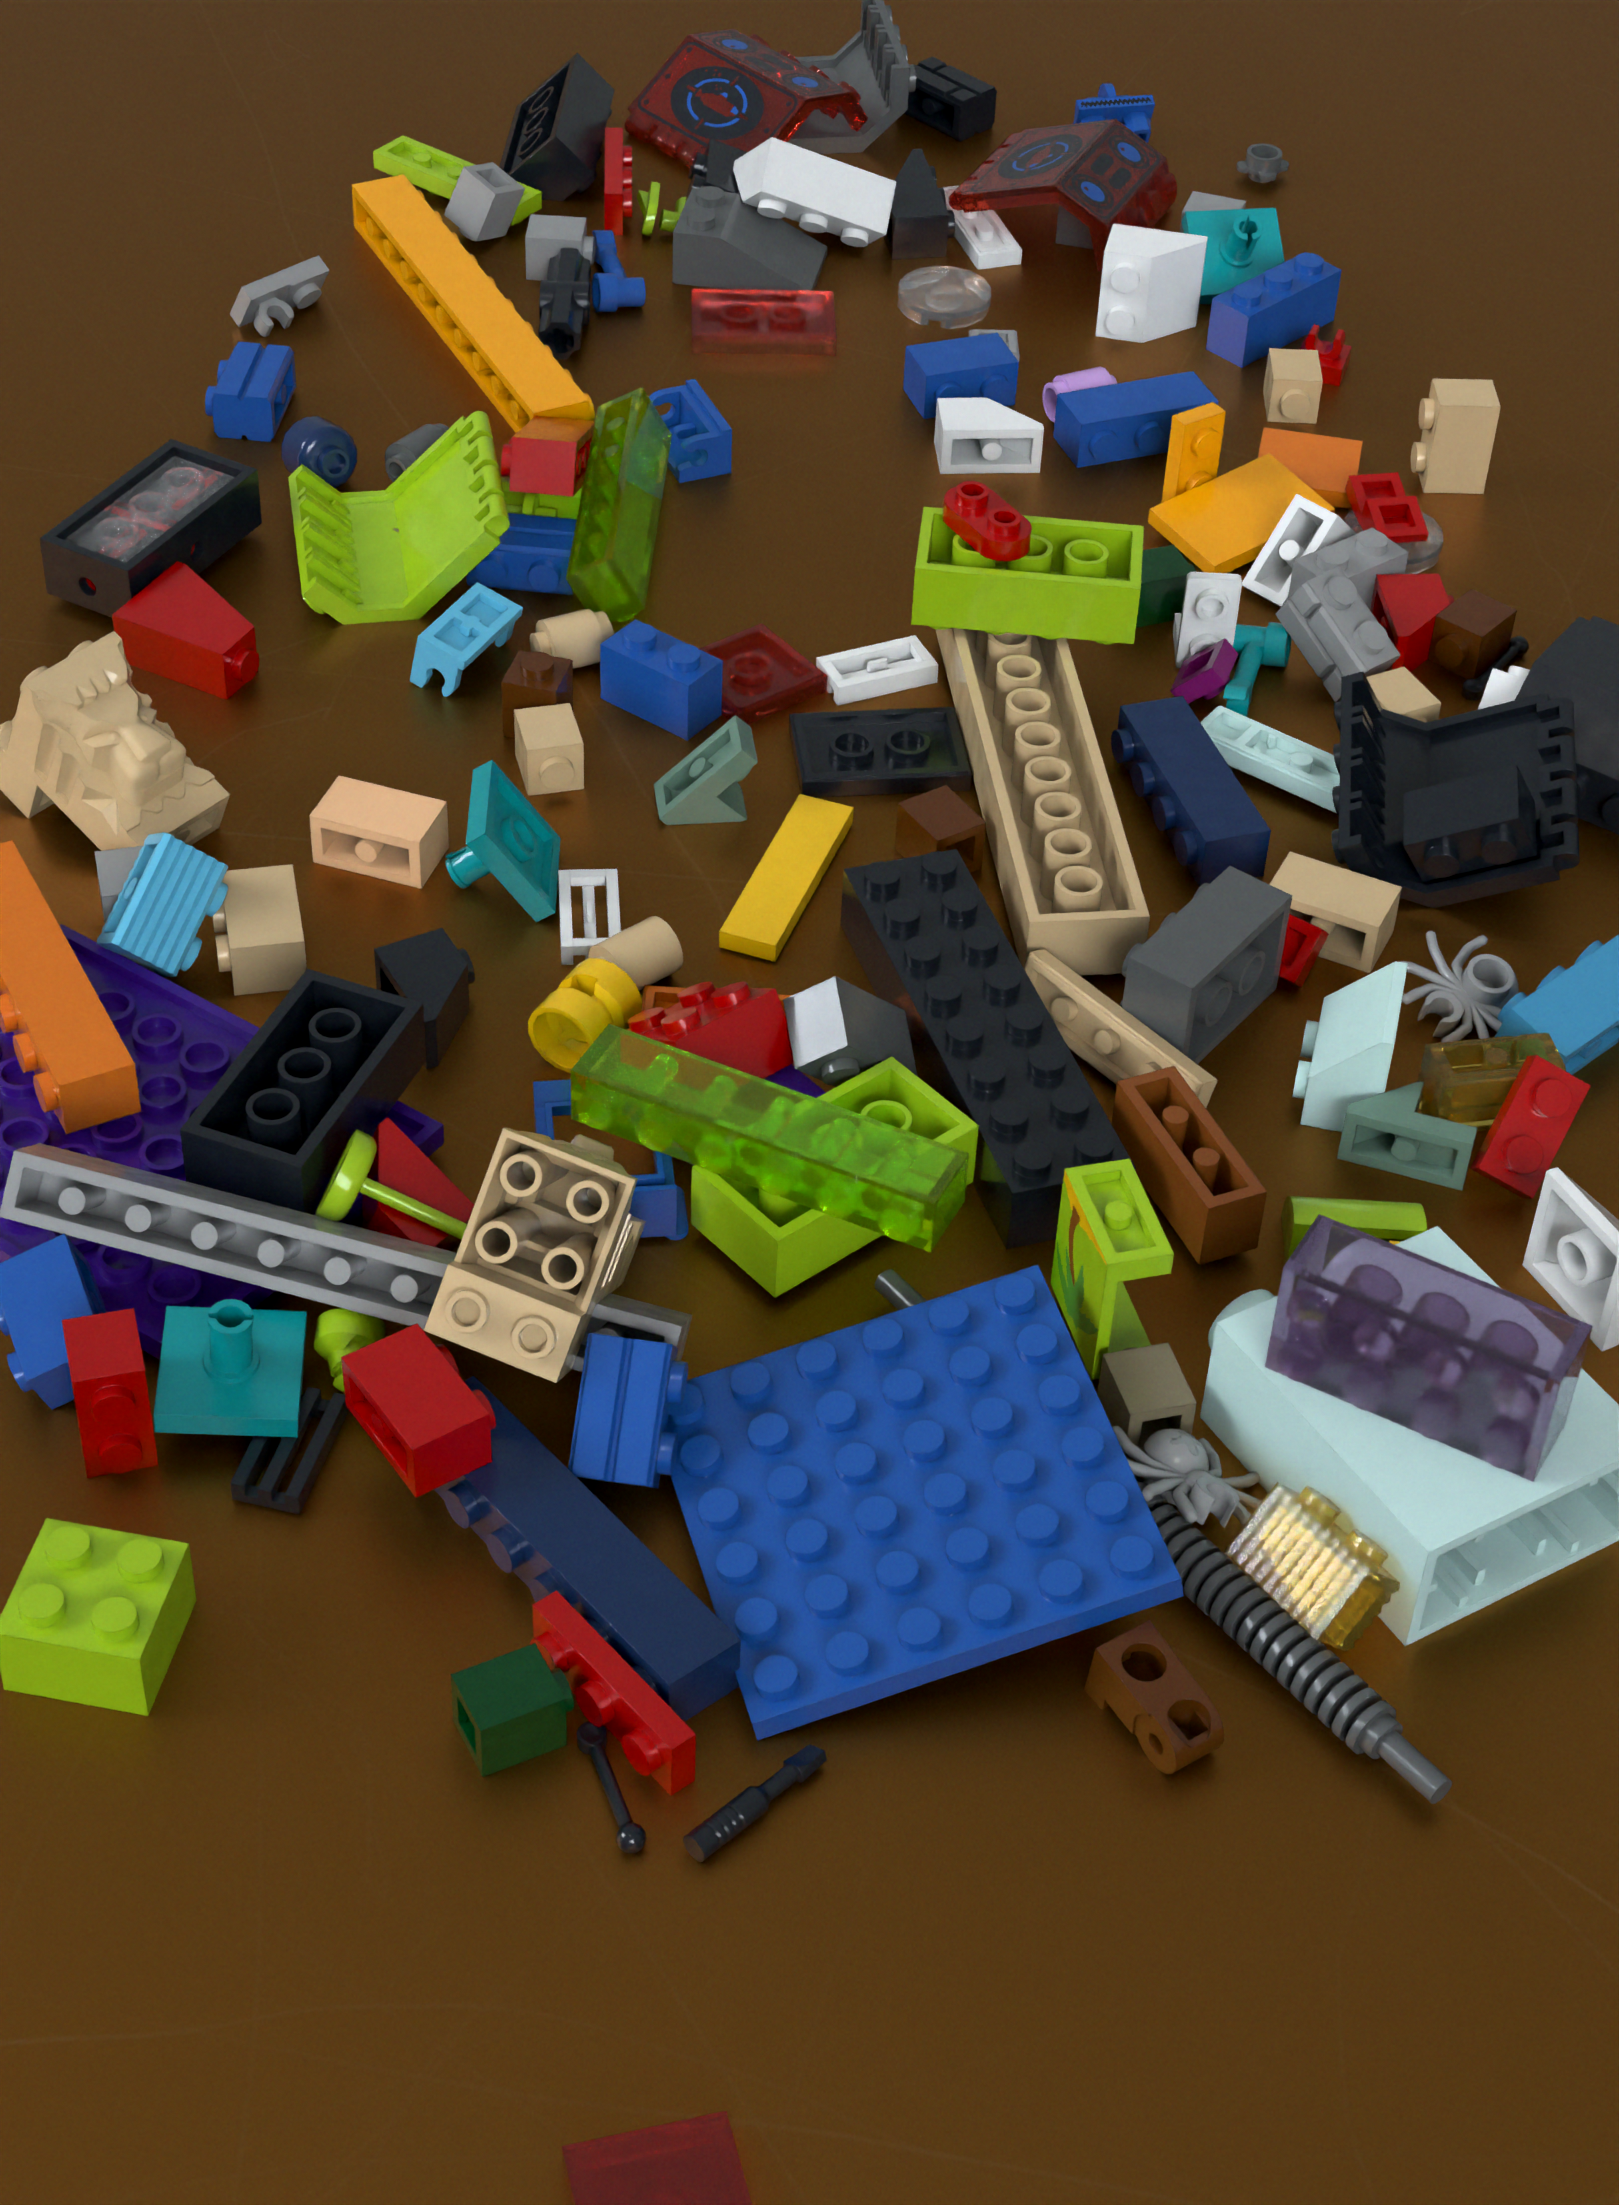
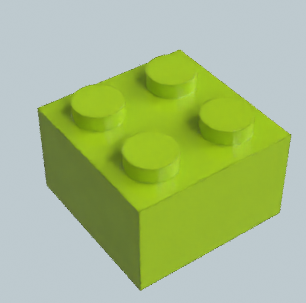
(96, 1616)

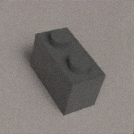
(845, 1031)

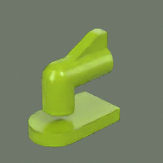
(649, 204)

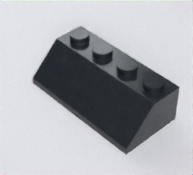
(560, 132)

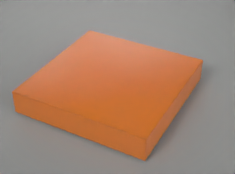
(1316, 460)

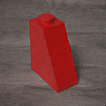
(188, 634)

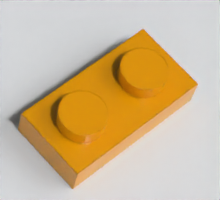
(1193, 449)

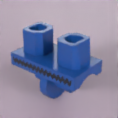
(1131, 111)

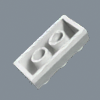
(815, 191)

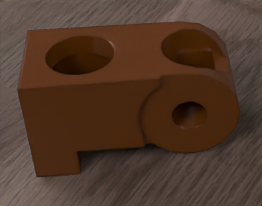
(1155, 1698)

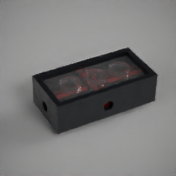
(160, 512)

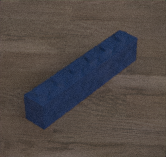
(568, 1541)

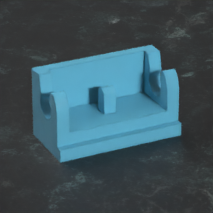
(463, 635)

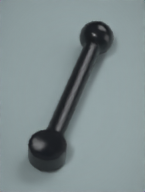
(1474, 688)
(593, 1741)

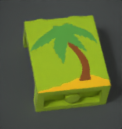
(1102, 1239)

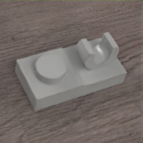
(278, 294)

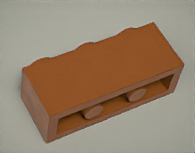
(1188, 1165)

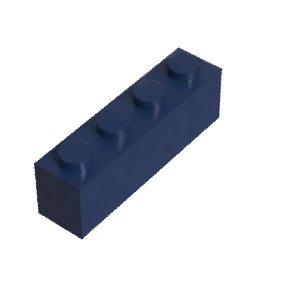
(1190, 789)

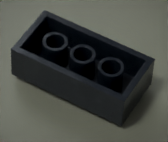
(301, 1088)

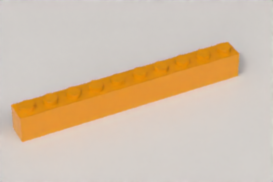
(465, 305)

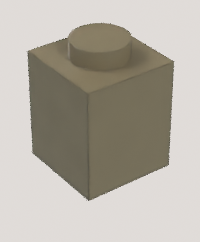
(1145, 1392)

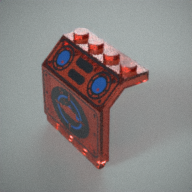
(733, 93)
(1088, 168)

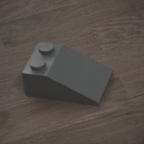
(735, 247)

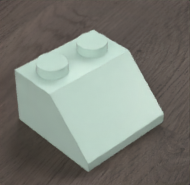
(1349, 1047)

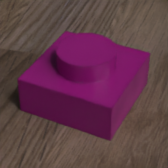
(1205, 672)

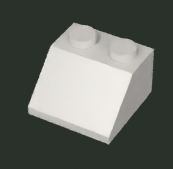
(1149, 283)

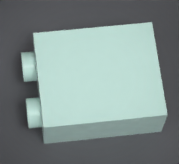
(1446, 1519)

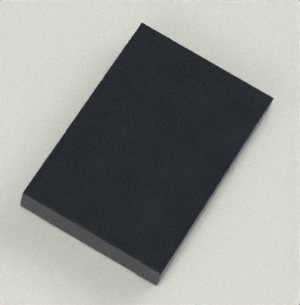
(878, 752)

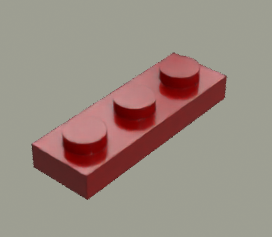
(617, 181)
(615, 1695)

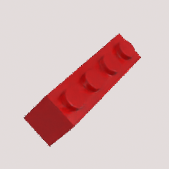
(548, 456)

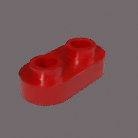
(986, 522)

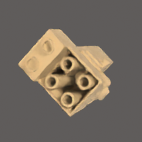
(103, 755)
(538, 1252)

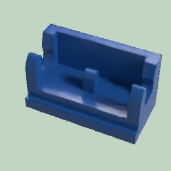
(699, 433)

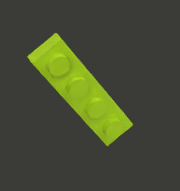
(438, 171)

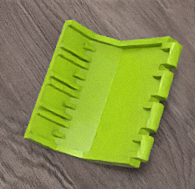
(447, 522)

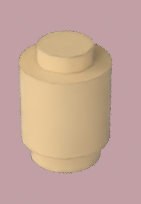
(572, 636)

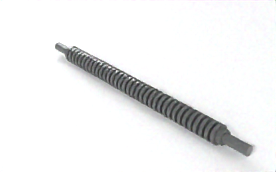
(1269, 1632)

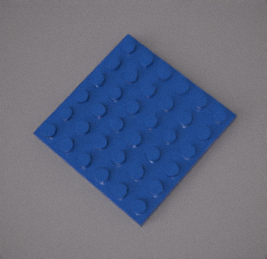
(910, 1501)

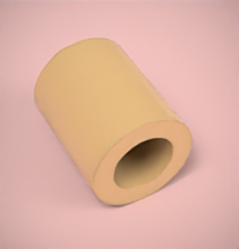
(643, 951)

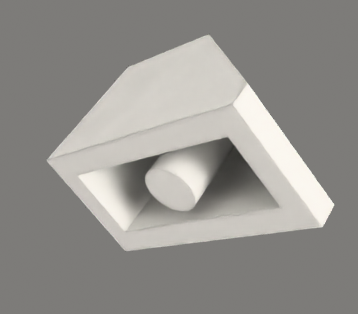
(985, 438)
(1299, 532)

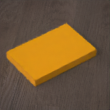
(1231, 515)

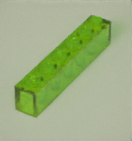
(620, 507)
(769, 1137)

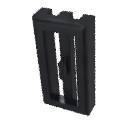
(260, 1448)

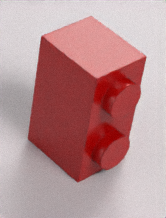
(110, 1392)
(418, 1409)

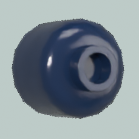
(321, 448)

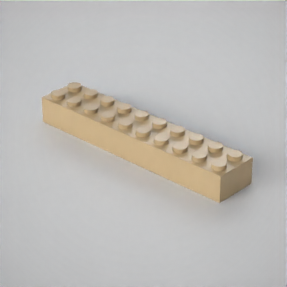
(1045, 799)

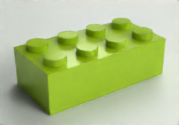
(1070, 585)
(789, 1242)

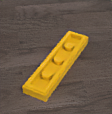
(786, 878)

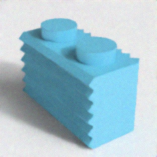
(165, 905)

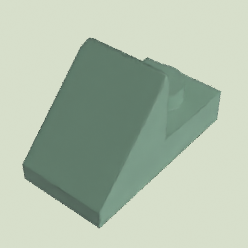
(705, 781)
(1396, 1138)

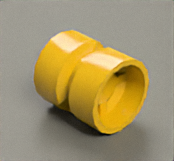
(581, 1009)

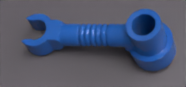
(613, 287)

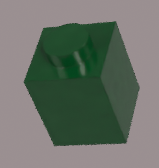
(1162, 585)
(511, 1709)

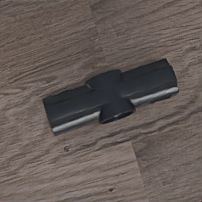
(565, 303)

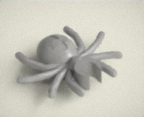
(1466, 994)
(1189, 1476)

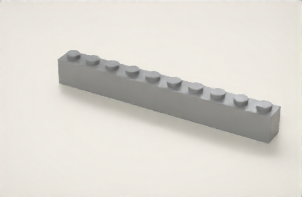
(264, 1242)

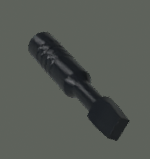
(750, 1804)

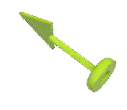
(351, 1178)

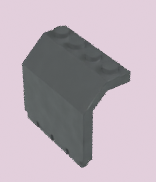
(877, 70)

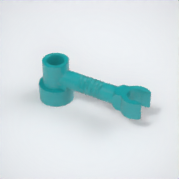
(1255, 646)

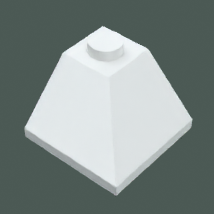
(1577, 1255)

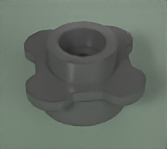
(1263, 163)

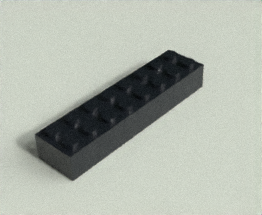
(978, 1034)

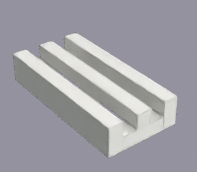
(878, 669)
(587, 879)

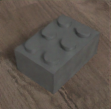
(1209, 963)

